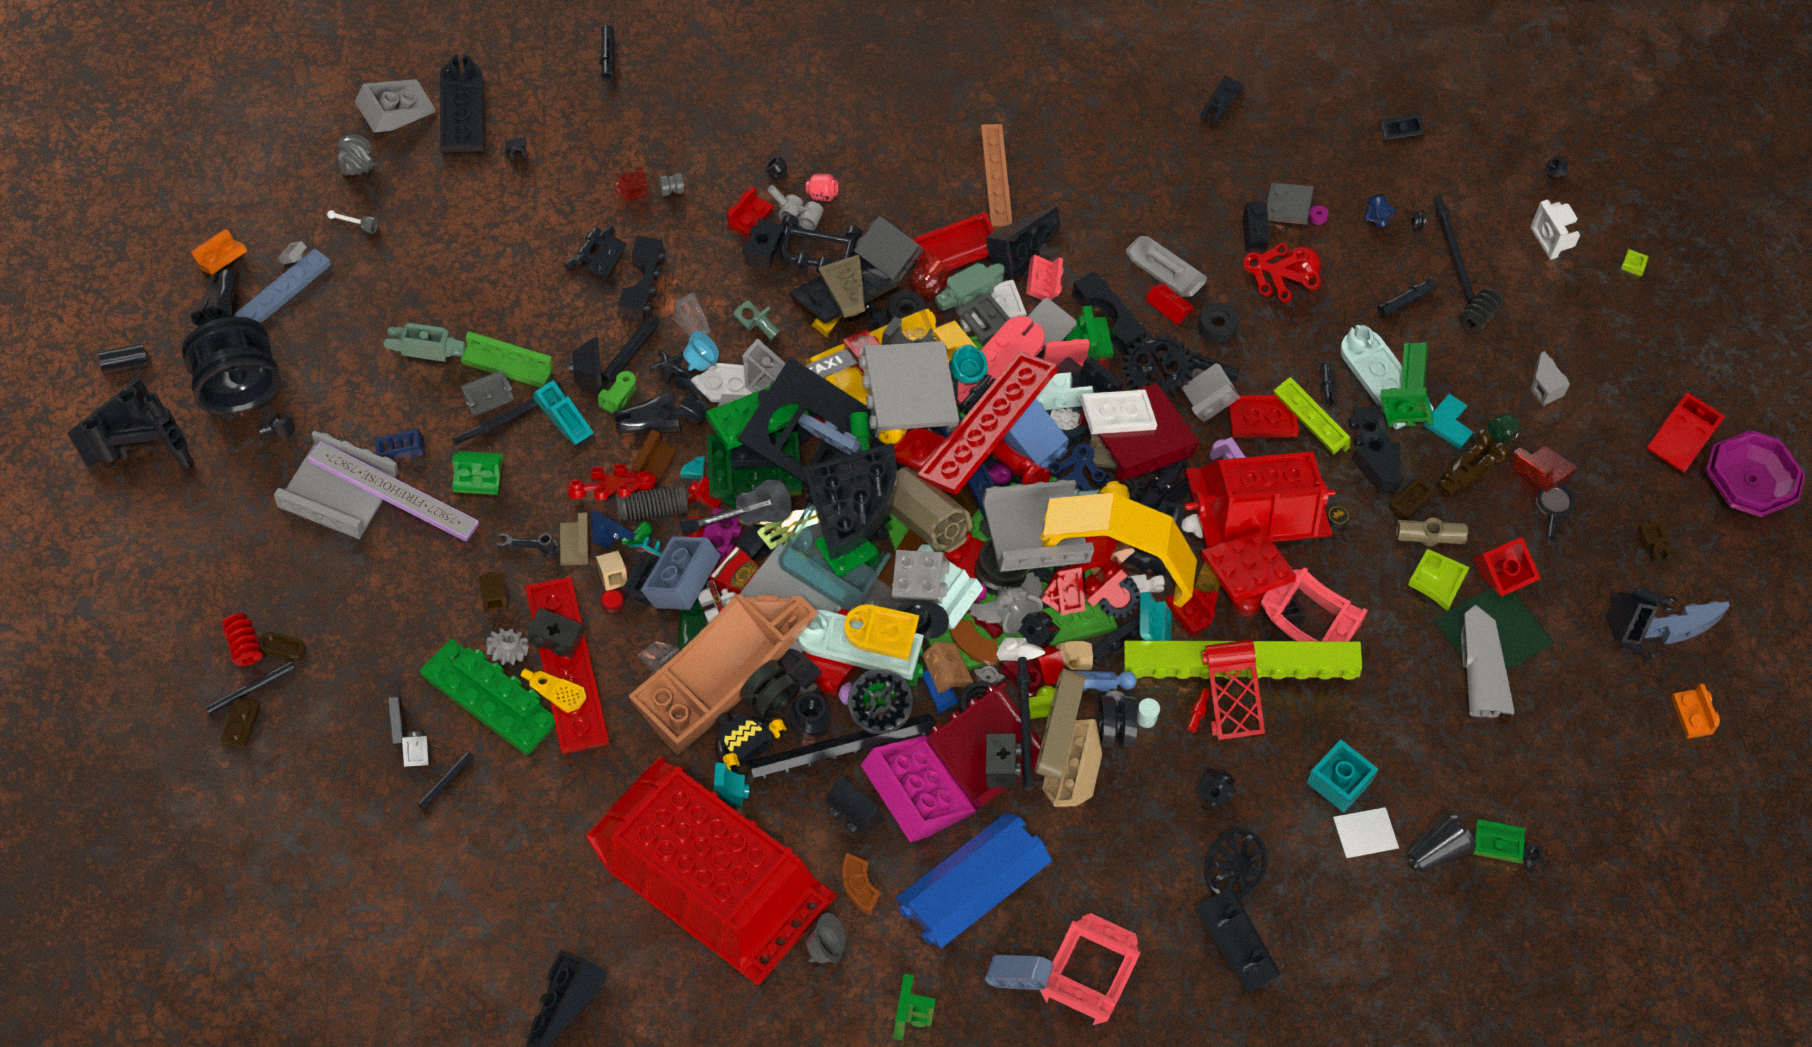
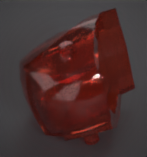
(929, 276)

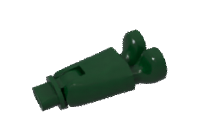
(690, 624)

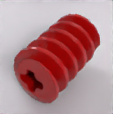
(241, 640)

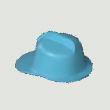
(700, 352)

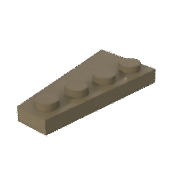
(845, 284)

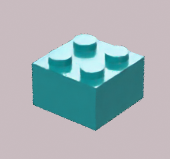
(1342, 775)

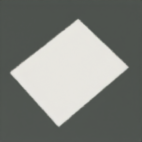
(1366, 832)

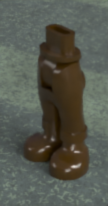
(1462, 474)

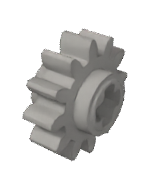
(507, 646)

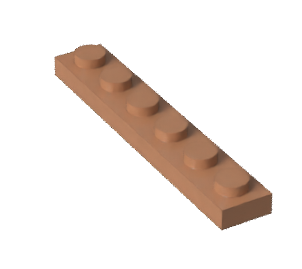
(996, 175)

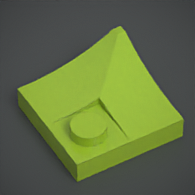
(1439, 578)

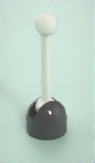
(368, 223)

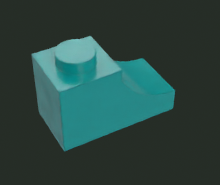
(730, 786)

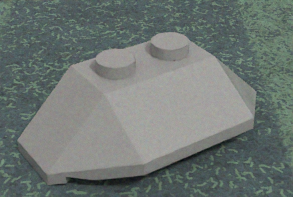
(760, 366)

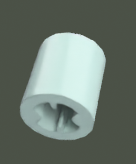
(1148, 713)

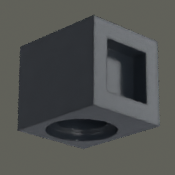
(753, 544)

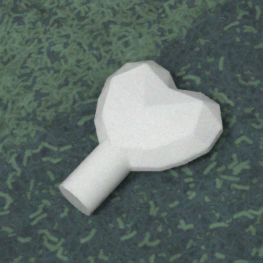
(1192, 524)

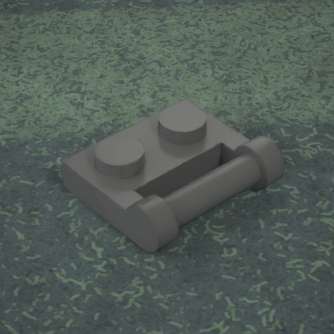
(990, 314)

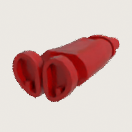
(1020, 464)

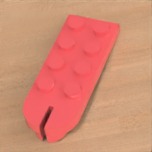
(1005, 346)

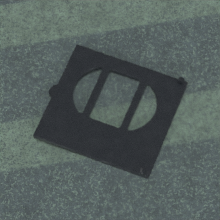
(809, 391)

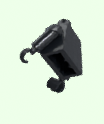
(1633, 615)

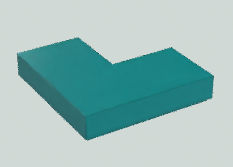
(1446, 423)

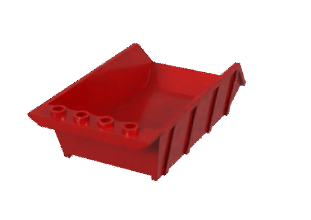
(709, 869)

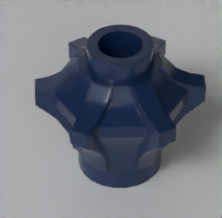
(1378, 210)

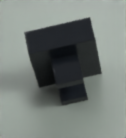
(513, 145)

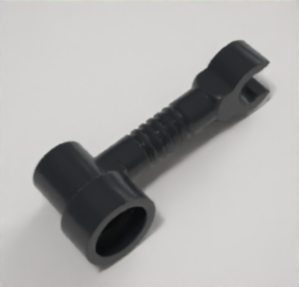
(545, 543)

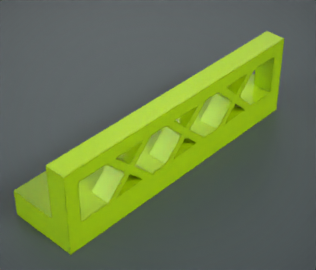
(1312, 416)

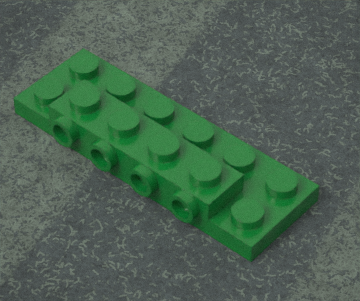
(490, 695)

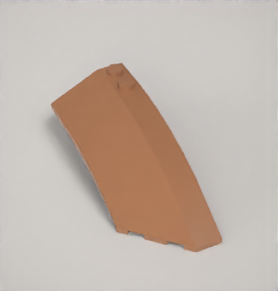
(712, 668)

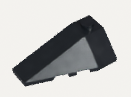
(1021, 240)
(571, 987)

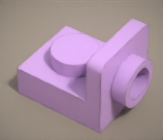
(1227, 449)

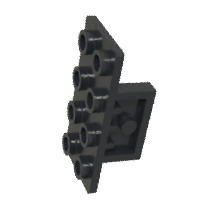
(1090, 374)

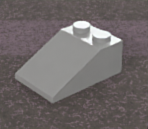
(393, 104)

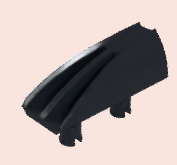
(1237, 940)

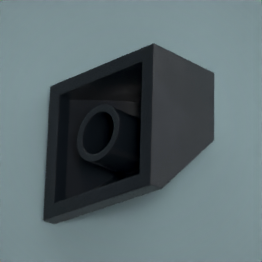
(587, 367)

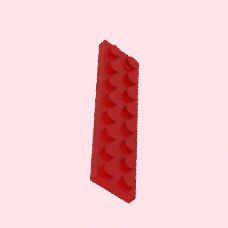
(987, 422)
(585, 726)

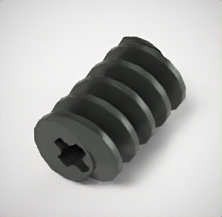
(1481, 310)

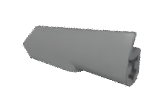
(1485, 666)

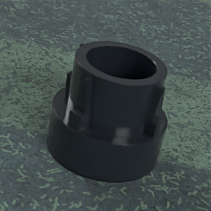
(810, 727)

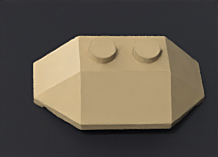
(1080, 767)

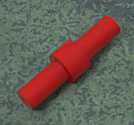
(1198, 710)

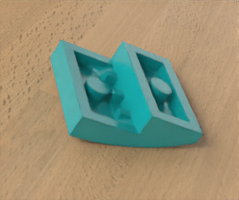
(1155, 619)

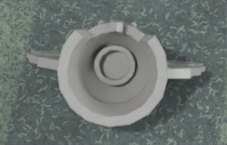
(1011, 605)

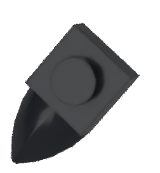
(800, 667)

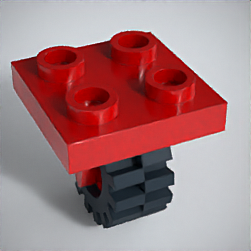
(1112, 590)

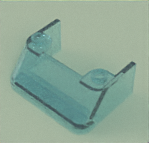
(816, 573)

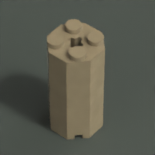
(930, 512)

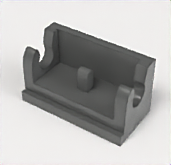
(487, 393)

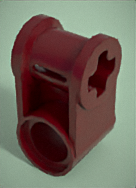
(1010, 670)

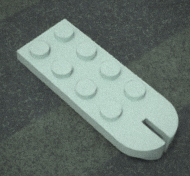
(1372, 363)
(827, 640)

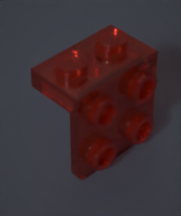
(1542, 468)

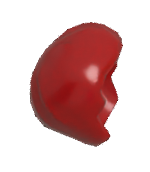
(1313, 263)

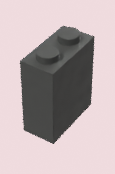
(888, 249)

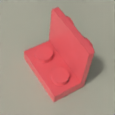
(1058, 351)

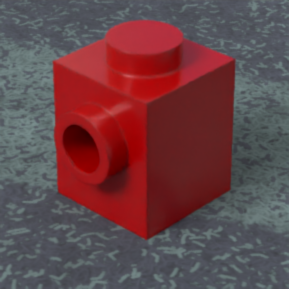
(1049, 665)

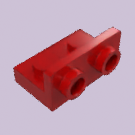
(747, 212)

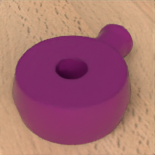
(1318, 215)

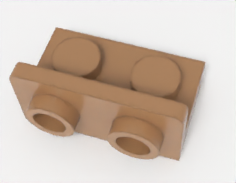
(946, 666)

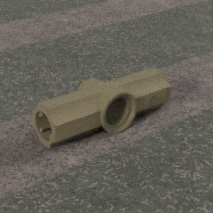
(1443, 532)

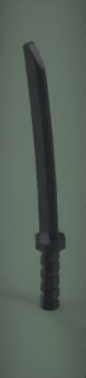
(485, 427)

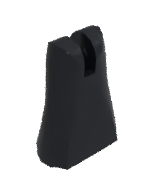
(217, 298)
(644, 417)

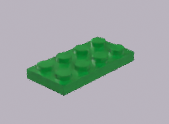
(732, 418)

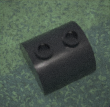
(854, 807)

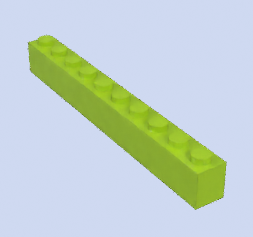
(1273, 659)

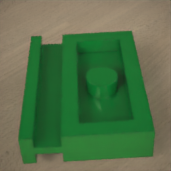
(1499, 841)

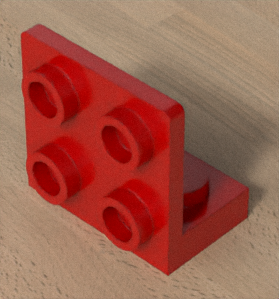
(966, 554)

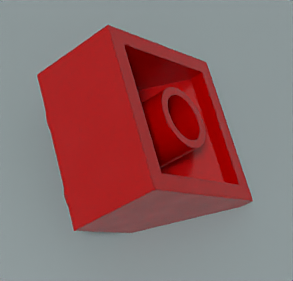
(1507, 567)

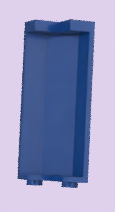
(973, 879)

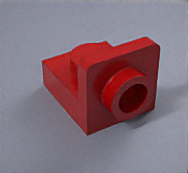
(700, 491)

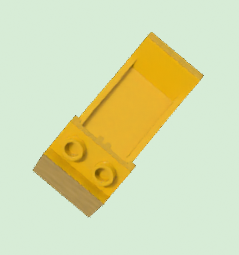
(1129, 523)

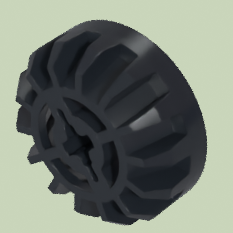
(867, 718)

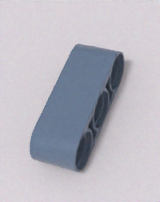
(1019, 972)

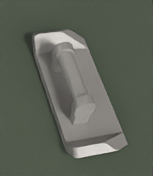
(1165, 266)

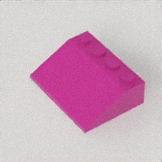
(916, 787)

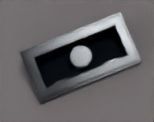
(1401, 126)

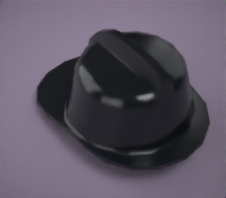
(932, 618)

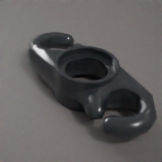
(875, 315)

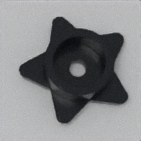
(1536, 852)

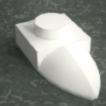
(1014, 648)

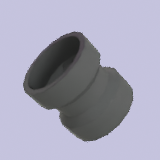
(671, 183)

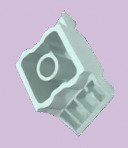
(960, 591)

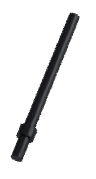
(1443, 215)
(1023, 682)

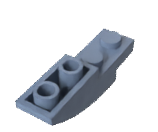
(1690, 623)

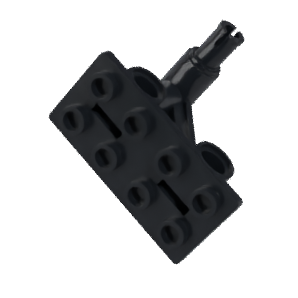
(125, 419)

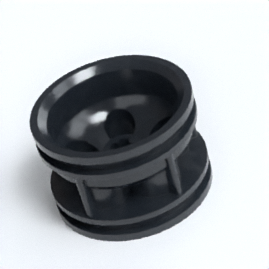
(231, 365)

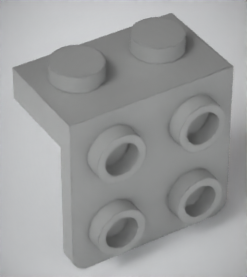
(1053, 320)
(1210, 392)

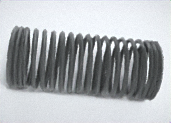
(636, 497)

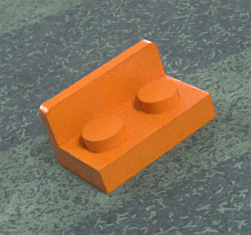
(217, 252)
(1696, 712)

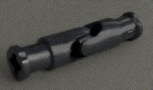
(1158, 488)

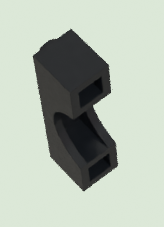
(1094, 292)
(635, 300)

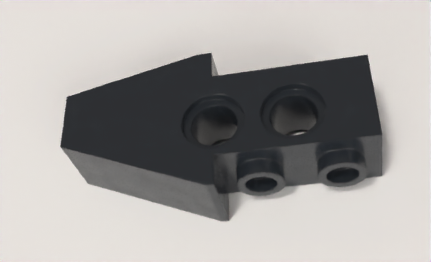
(1378, 466)

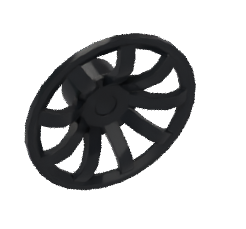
(1241, 865)

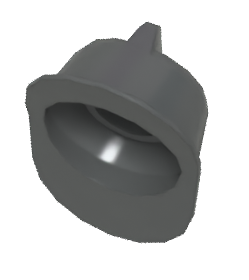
(826, 940)

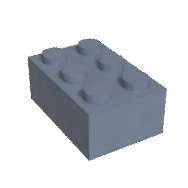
(681, 572)

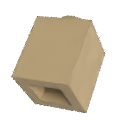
(612, 570)

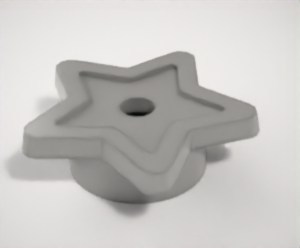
(988, 671)

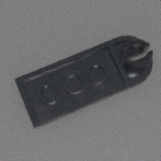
(461, 106)

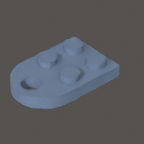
(830, 434)

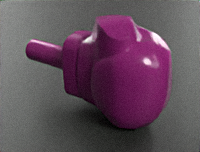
(1000, 473)

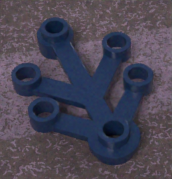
(1080, 462)

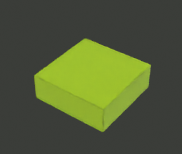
(1634, 262)

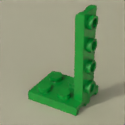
(1411, 401)

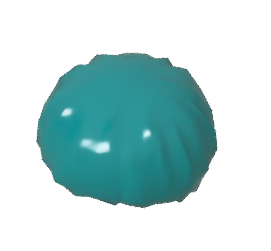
(968, 364)

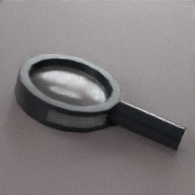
(1555, 505)

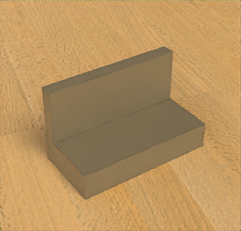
(574, 541)

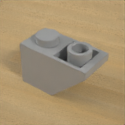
(1548, 381)

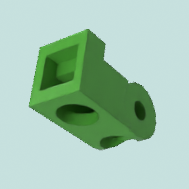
(619, 393)

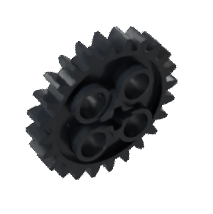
(1176, 357)

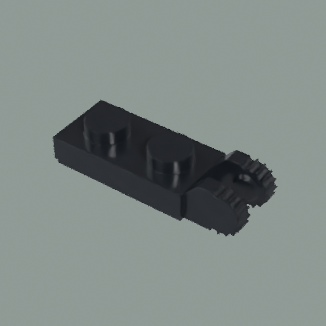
(1222, 99)
(1115, 641)

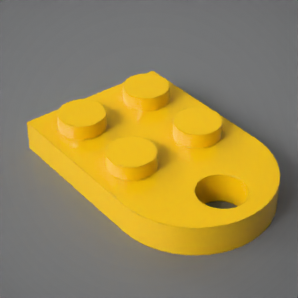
(883, 630)

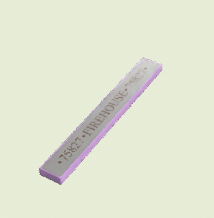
(393, 491)

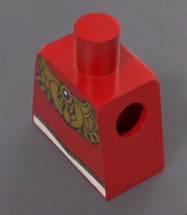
(734, 572)

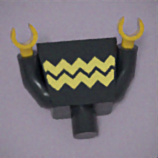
(744, 738)

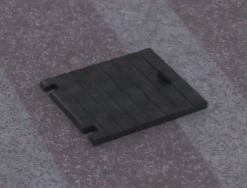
(819, 301)

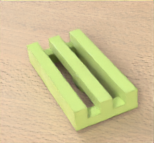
(779, 531)

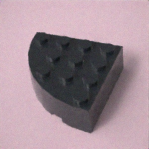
(852, 496)

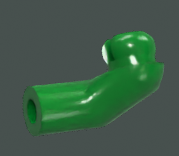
(642, 531)

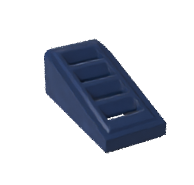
(399, 438)

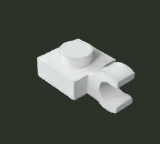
(1153, 585)

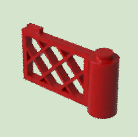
(1226, 658)

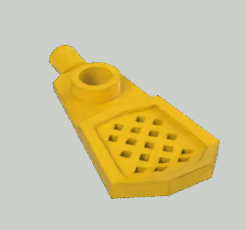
(553, 688)

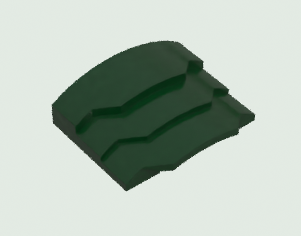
(728, 482)

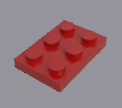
(1261, 417)

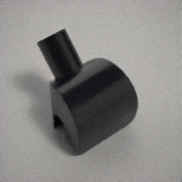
(280, 427)

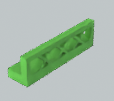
(523, 369)

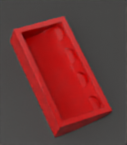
(959, 242)

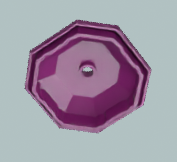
(1765, 462)

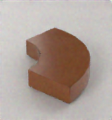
(973, 644)
(857, 885)

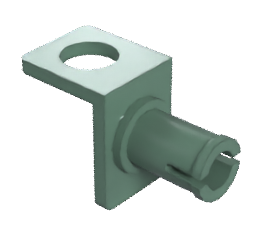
(759, 320)

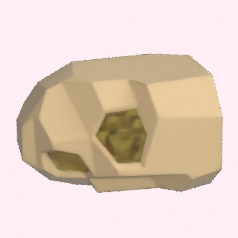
(1076, 655)

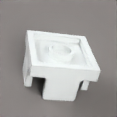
(1550, 227)

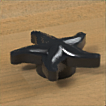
(668, 365)

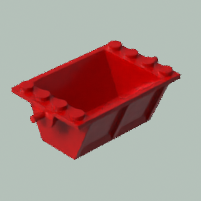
(1260, 493)

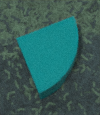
(694, 469)

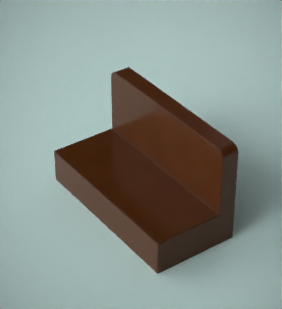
(654, 456)

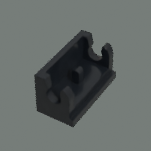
(637, 578)

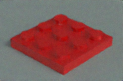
(1248, 566)

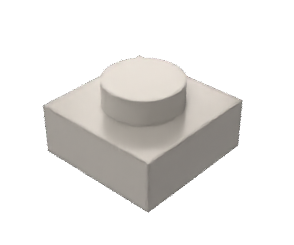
(292, 253)

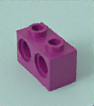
(724, 537)

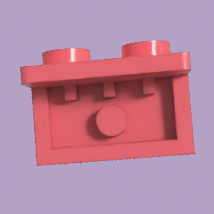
(1044, 278)

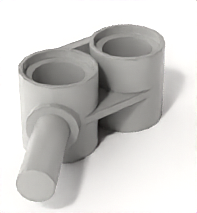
(793, 205)

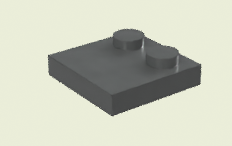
(1289, 203)

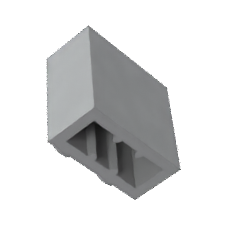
(920, 576)

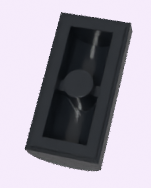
(123, 358)

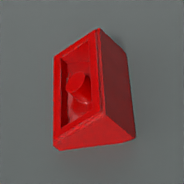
(1169, 303)

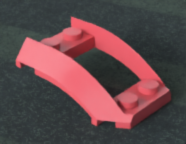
(1345, 624)
(1080, 996)

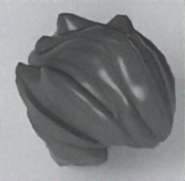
(355, 155)

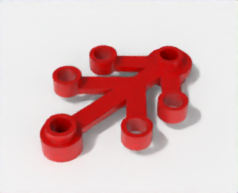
(1279, 270)
(609, 484)

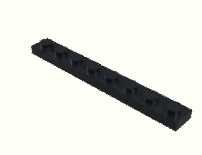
(834, 747)

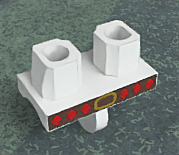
(711, 595)

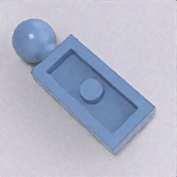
(1108, 680)

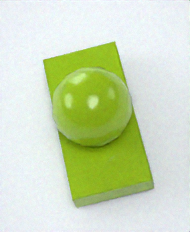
(1041, 704)

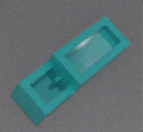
(562, 413)

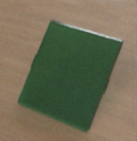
(1517, 628)

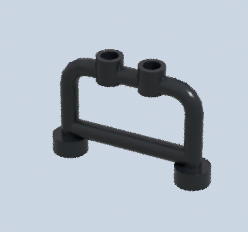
(802, 260)

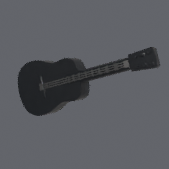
(766, 502)

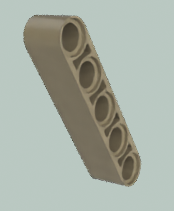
(1060, 724)

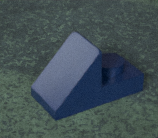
(606, 530)

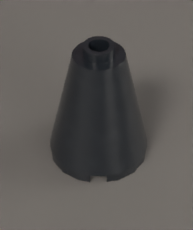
(1441, 843)

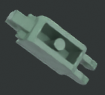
(969, 285)
(424, 342)

